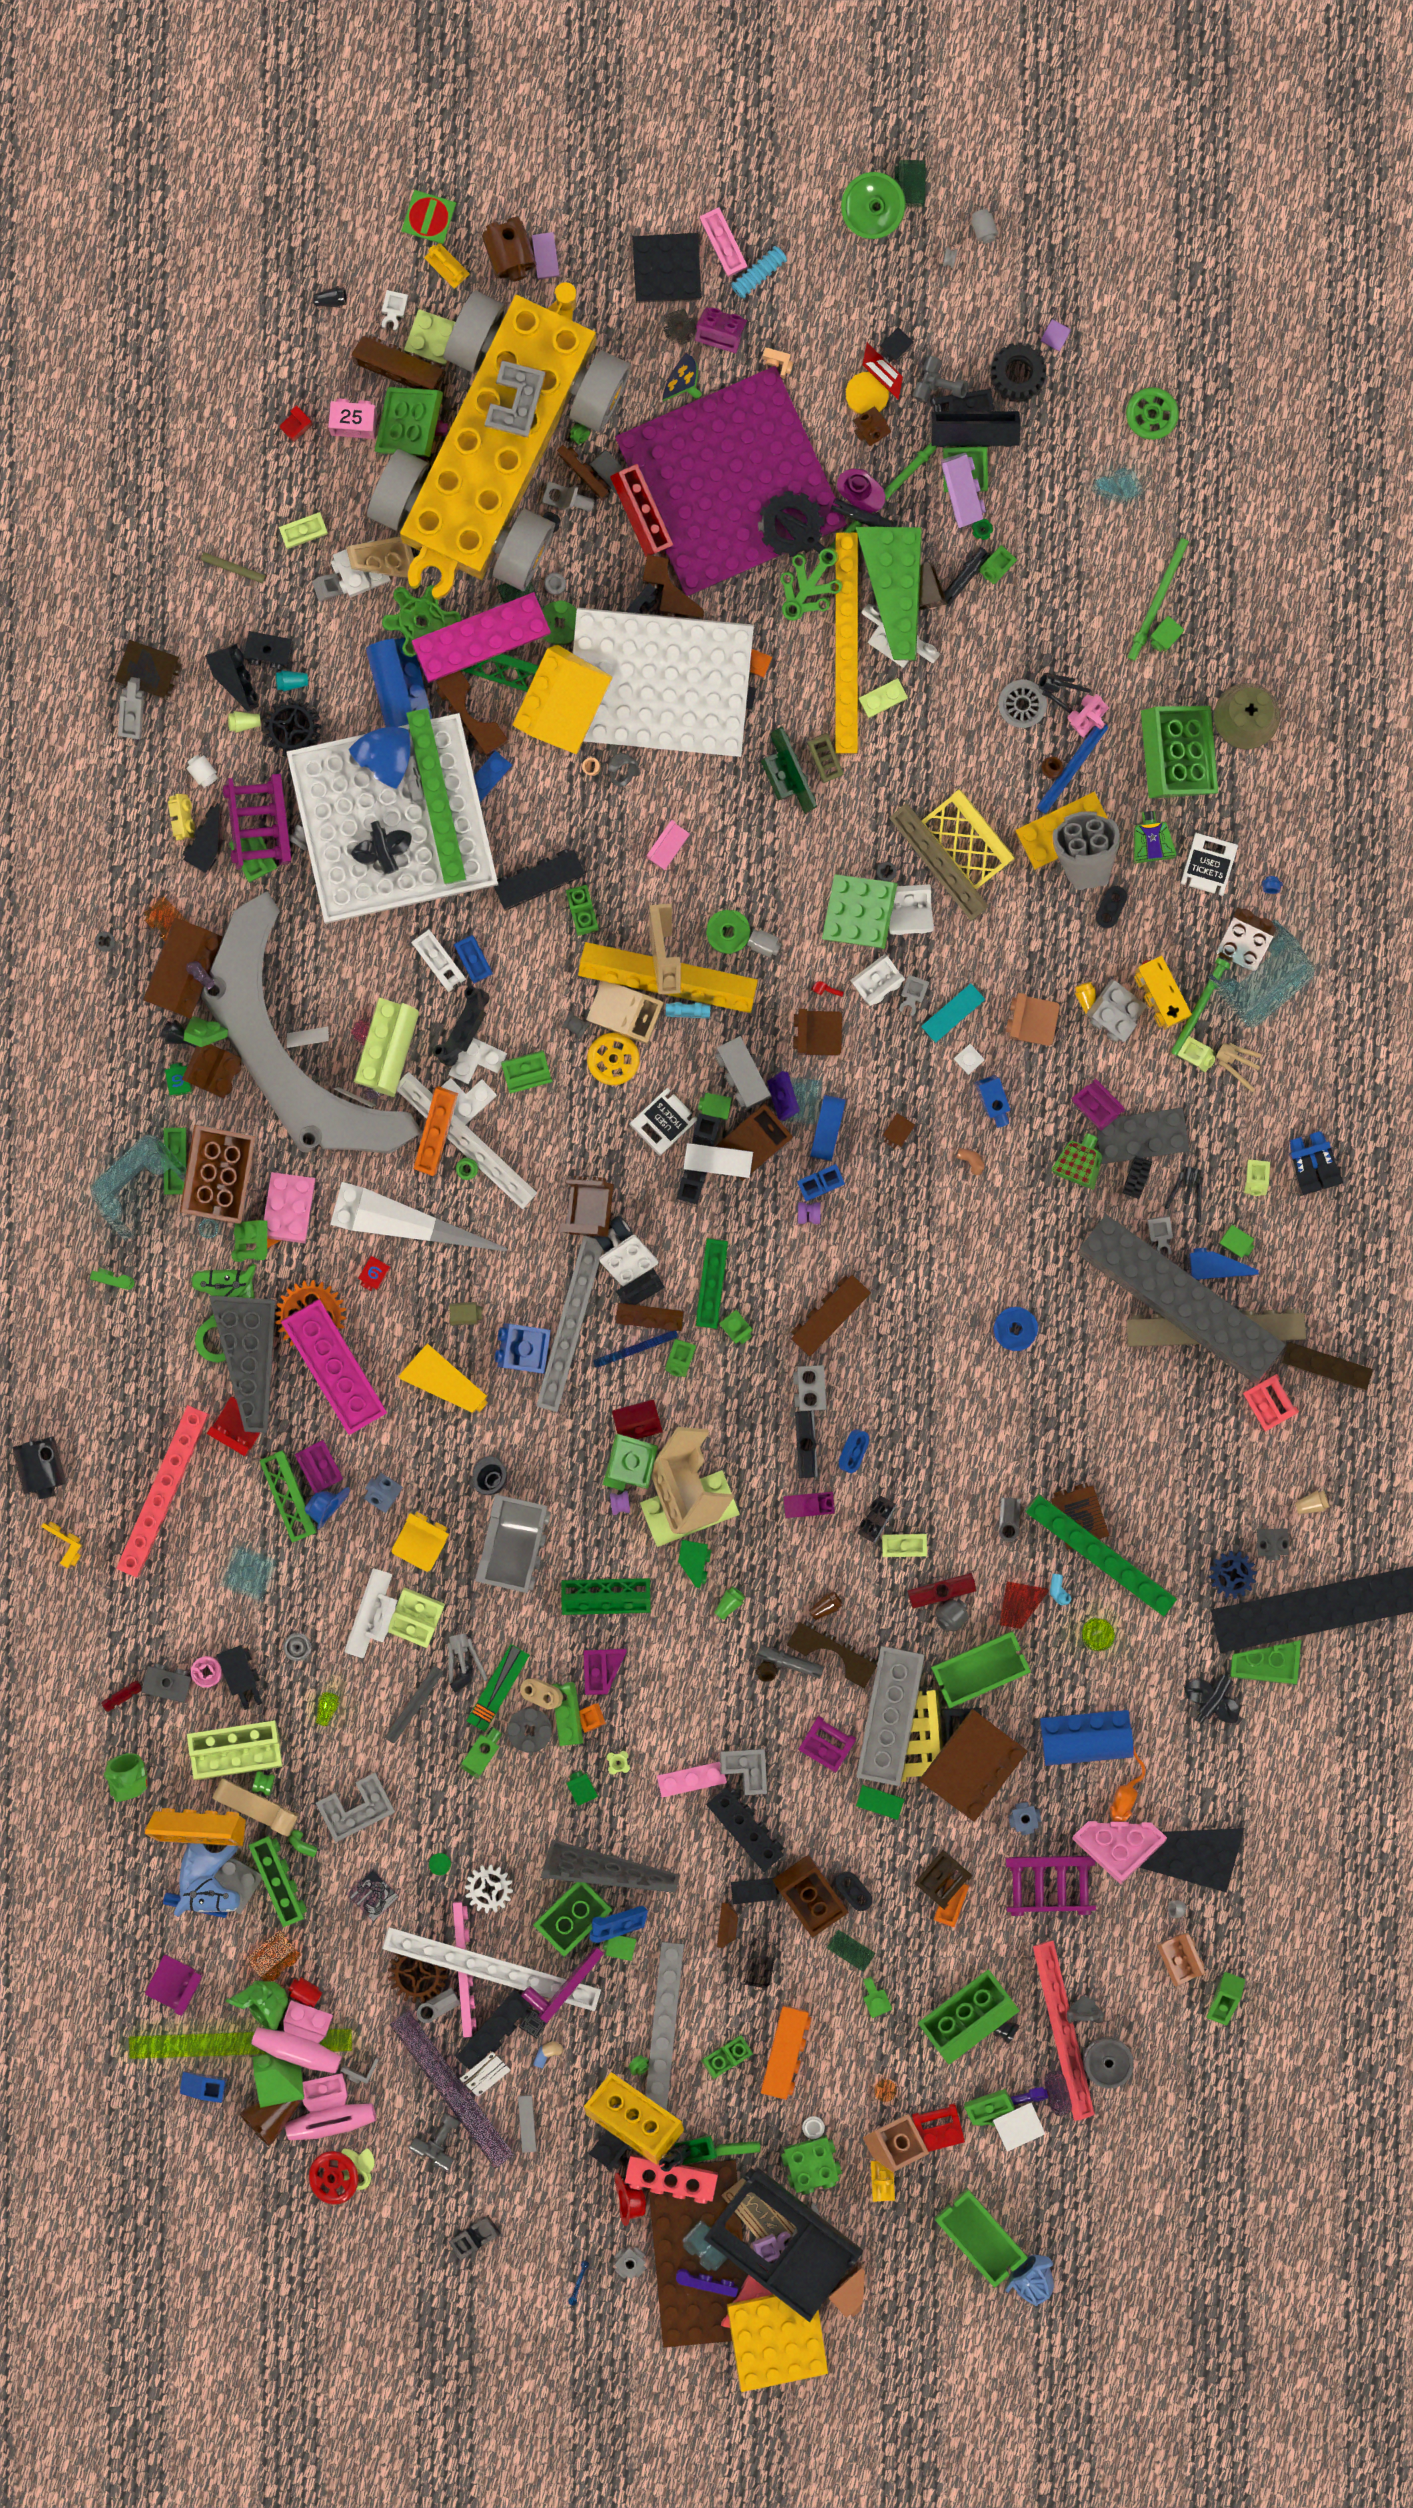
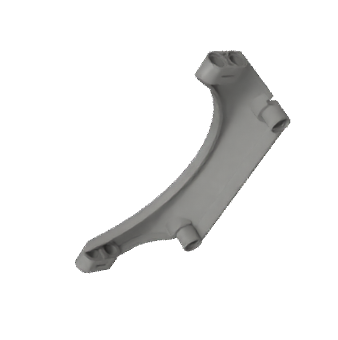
(295, 1098)

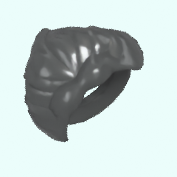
(619, 760)
(1084, 2010)

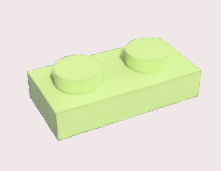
(303, 530)
(883, 698)
(904, 1545)

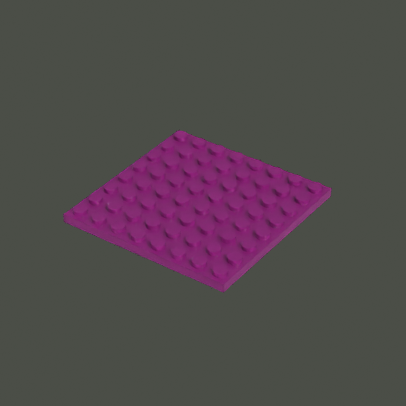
(716, 470)

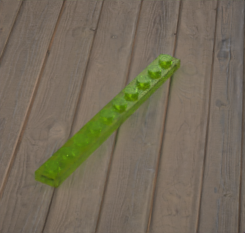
(218, 2044)

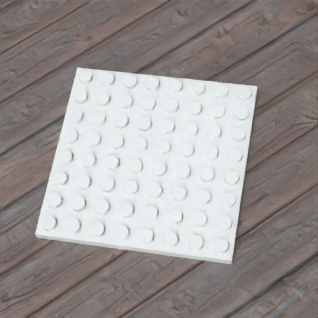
(342, 800)

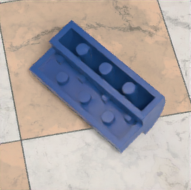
(396, 681)
(1086, 1737)

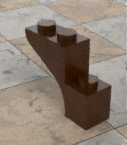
(673, 602)

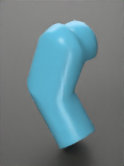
(1057, 1591)

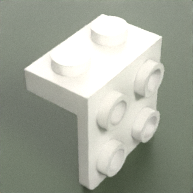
(912, 910)

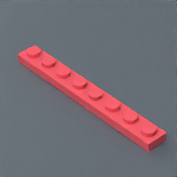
(1063, 2031)

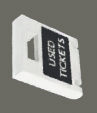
(1208, 867)
(667, 1118)

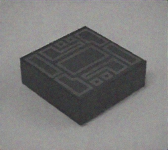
(533, 2024)

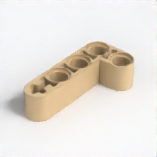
(256, 1807)

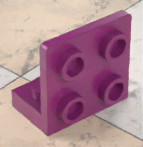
(174, 1984)

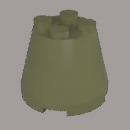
(1237, 726)

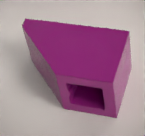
(809, 1504)

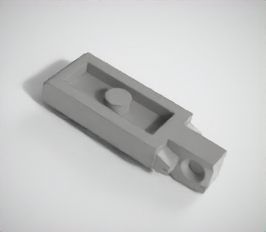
(131, 710)

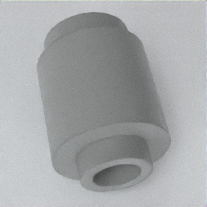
(984, 226)
(764, 943)

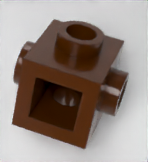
(871, 426)

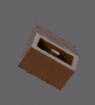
(758, 1134)

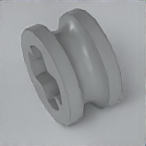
(950, 257)

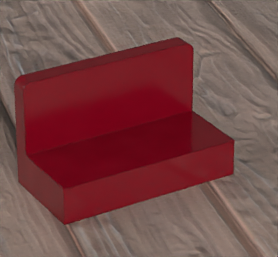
(637, 1420)

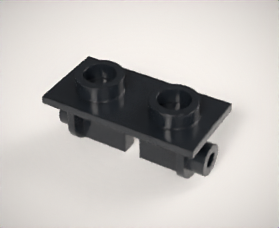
(640, 1288)

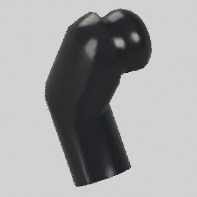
(464, 1678)

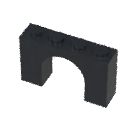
(693, 1181)

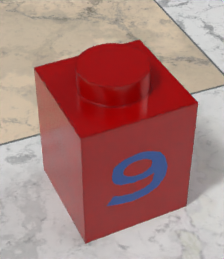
(373, 1274)

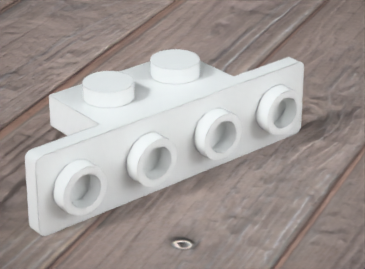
(880, 641)
(373, 1614)

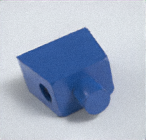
(989, 1091)

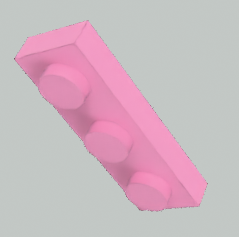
(723, 242)
(690, 1779)

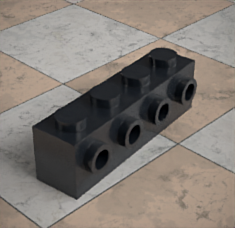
(744, 1828)
(494, 2029)

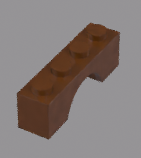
(487, 735)

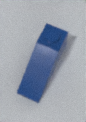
(1213, 1265)

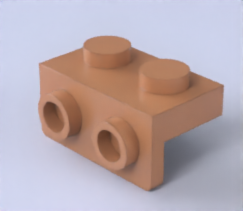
(1181, 1958)

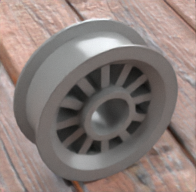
(1032, 688)

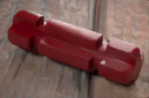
(121, 1696)

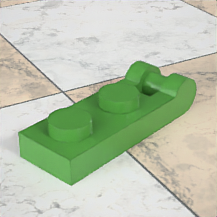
(568, 1716)

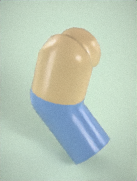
(547, 2050)

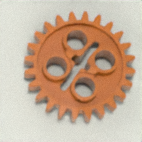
(328, 1300)

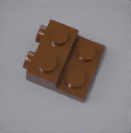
(212, 1070)

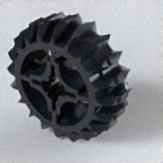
(272, 722)

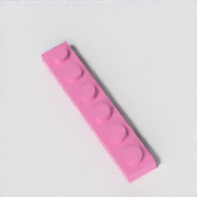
(465, 1980)

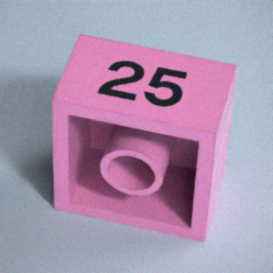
(352, 419)

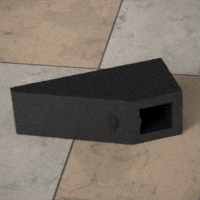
(229, 670)
(205, 848)

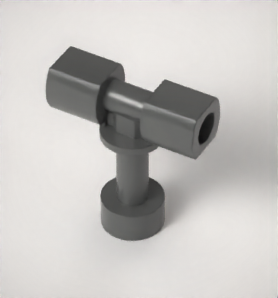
(933, 380)
(433, 2148)

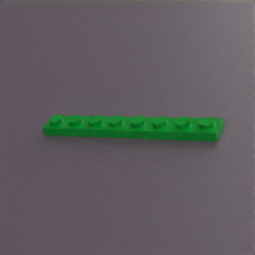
(1101, 1554)

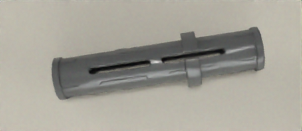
(783, 1659)

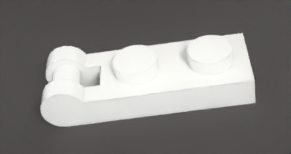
(438, 959)

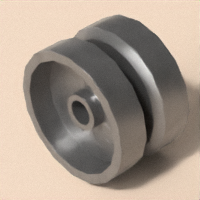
(1098, 2053)

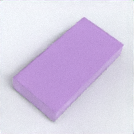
(545, 255)

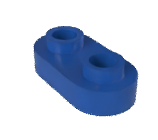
(854, 1451)

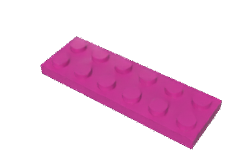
(481, 637)
(334, 1366)

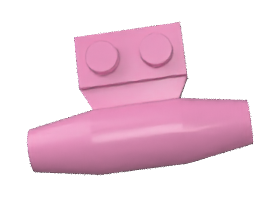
(300, 2039)
(328, 2110)

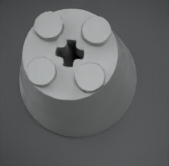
(1087, 848)

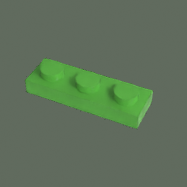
(176, 1141)

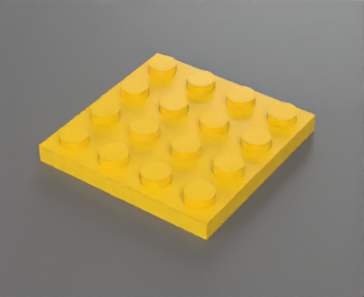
(774, 2343)

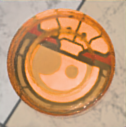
(885, 2090)

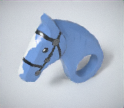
(197, 1882)

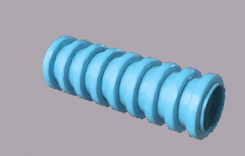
(759, 272)

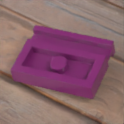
(1098, 1104)
(319, 1466)

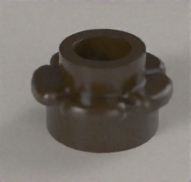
(766, 1671)

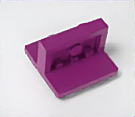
(720, 329)

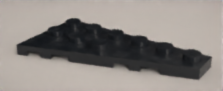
(1198, 1856)

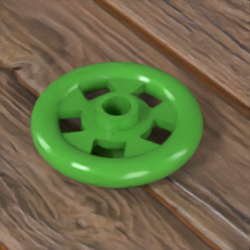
(1148, 395)

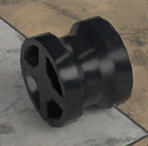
(1006, 2031)

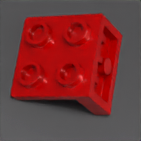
(230, 1430)

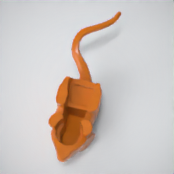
(1125, 1797)

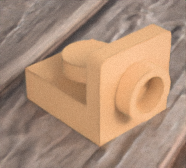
(776, 357)

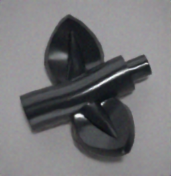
(382, 848)
(1213, 1699)

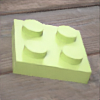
(429, 336)

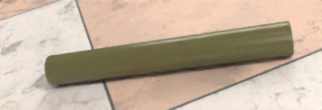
(233, 567)

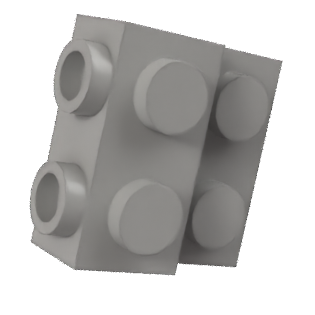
(1116, 1011)

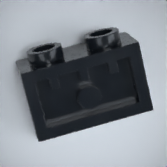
(609, 2150)

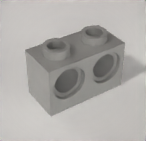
(816, 1388)

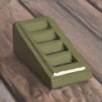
(816, 740)

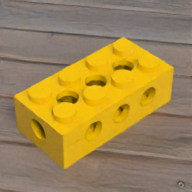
(634, 2104)

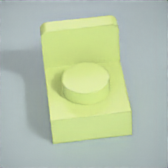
(1197, 1054)
(1257, 1177)

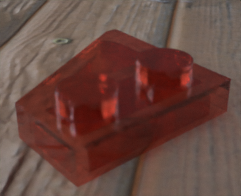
(1020, 1603)

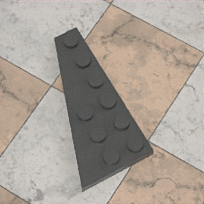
(247, 1343)
(588, 1866)

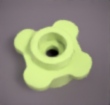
(622, 1757)

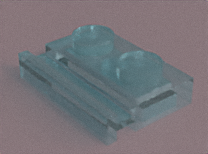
(807, 1097)

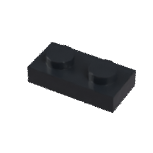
(753, 1890)

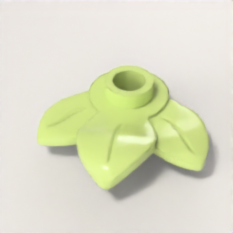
(364, 2164)

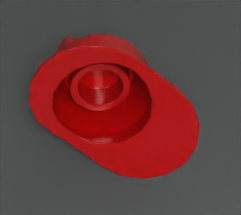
(631, 2201)

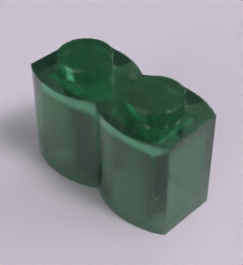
(911, 178)

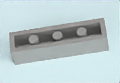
(527, 2123)

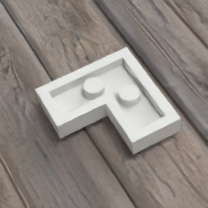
(477, 1054)
(471, 1103)

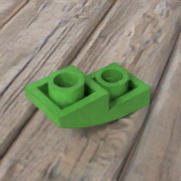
(582, 910)
(727, 2057)

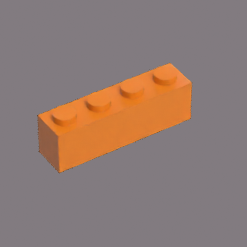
(785, 2051)

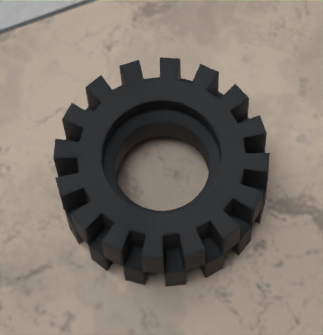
(1137, 1177)

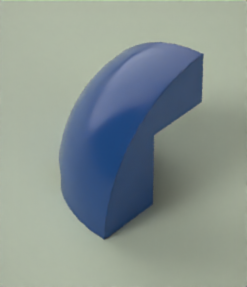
(384, 753)

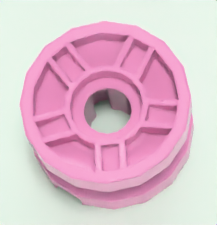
(197, 1671)

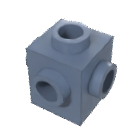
(382, 1492)
(1017, 1813)

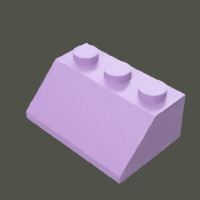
(963, 489)

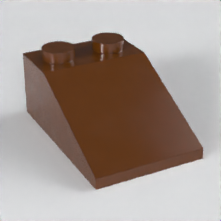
(810, 1896)

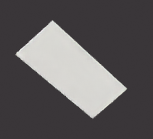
(718, 1160)

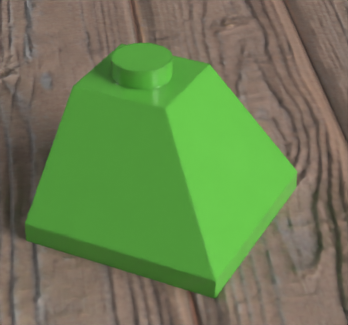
(277, 2080)

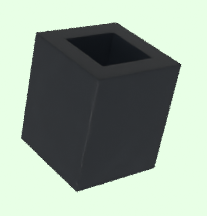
(895, 346)

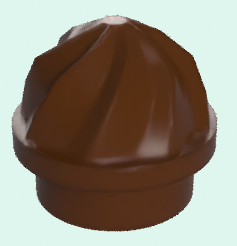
(1052, 767)

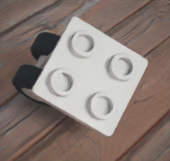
(627, 1258)

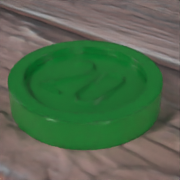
(439, 1864)

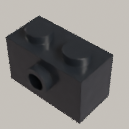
(268, 650)

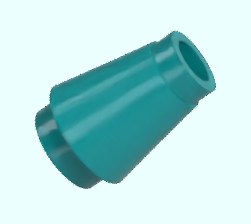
(290, 680)

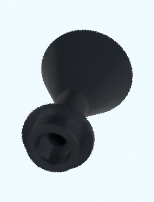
(174, 1034)

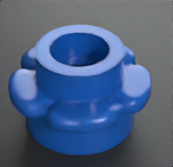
(1272, 885)

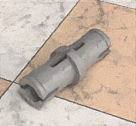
(413, 782)

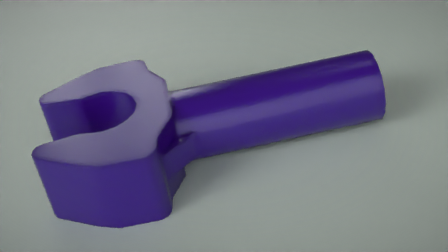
(1034, 2094)

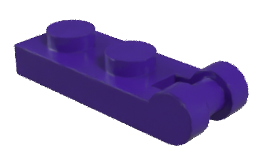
(706, 2283)

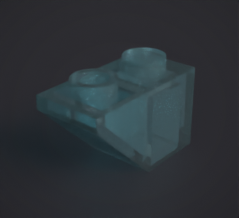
(1119, 488)

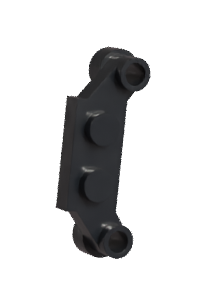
(465, 1027)

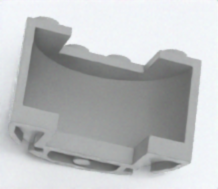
(513, 1544)

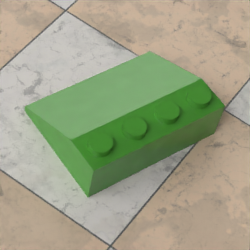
(1179, 751)

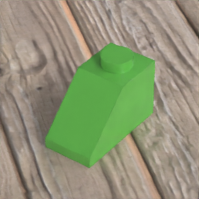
(1226, 1998)

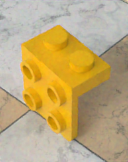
(420, 1541)

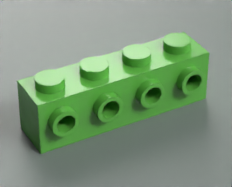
(275, 1876)

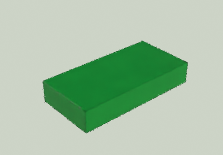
(880, 1802)

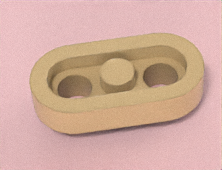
(539, 1693)

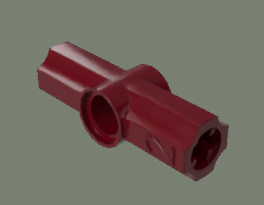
(956, 1587)

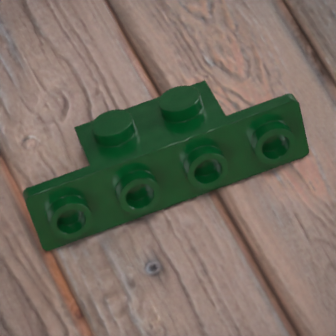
(786, 774)

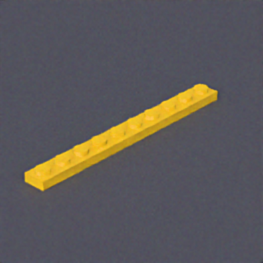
(846, 644)

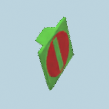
(428, 217)

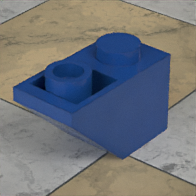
(203, 2086)

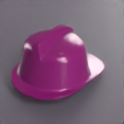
(861, 489)

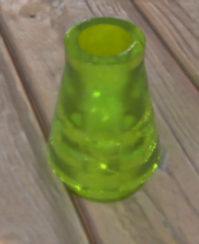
(326, 1708)

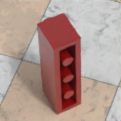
(641, 510)

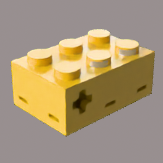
(1161, 992)

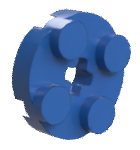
(1022, 1318)

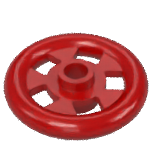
(316, 2181)

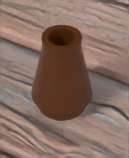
(826, 1605)

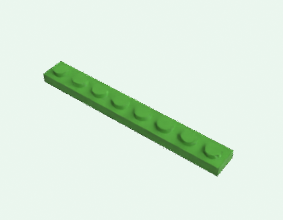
(436, 796)

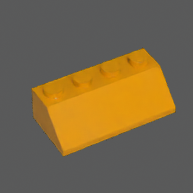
(197, 1828)

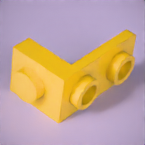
(72, 1555)

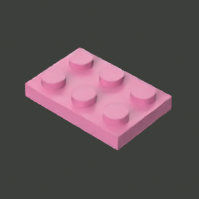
(289, 1207)

